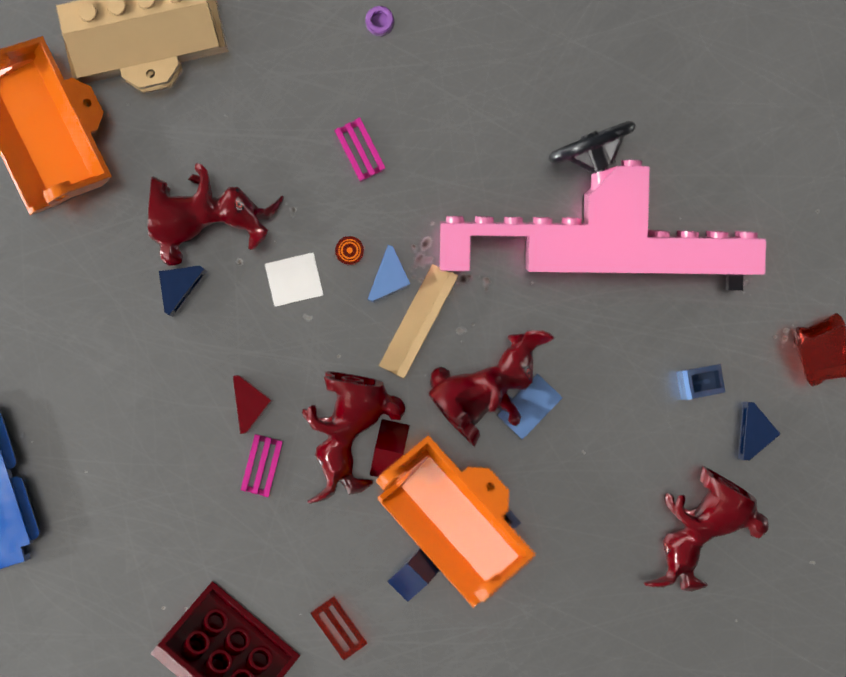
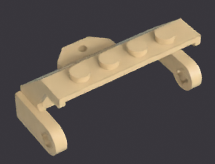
(139, 39)

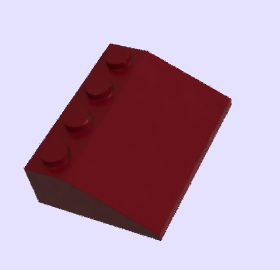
(222, 641)

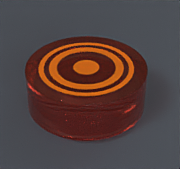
(349, 250)

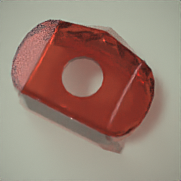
(822, 349)

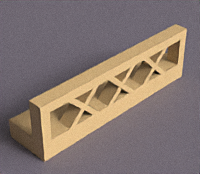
(418, 321)

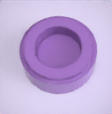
(379, 20)

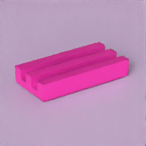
(349, 128)
(255, 489)

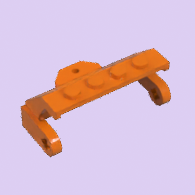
(47, 128)
(455, 519)

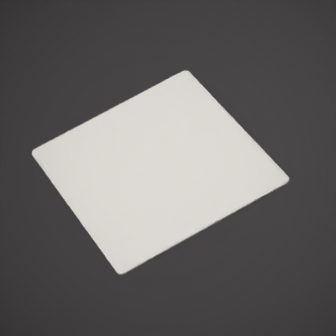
(293, 279)

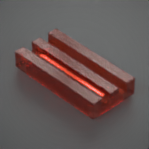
(325, 607)

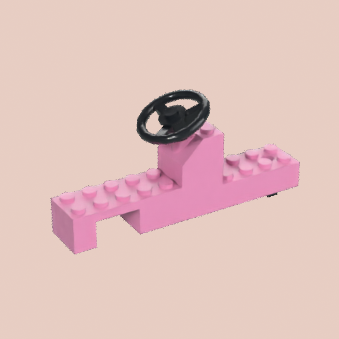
(613, 228)

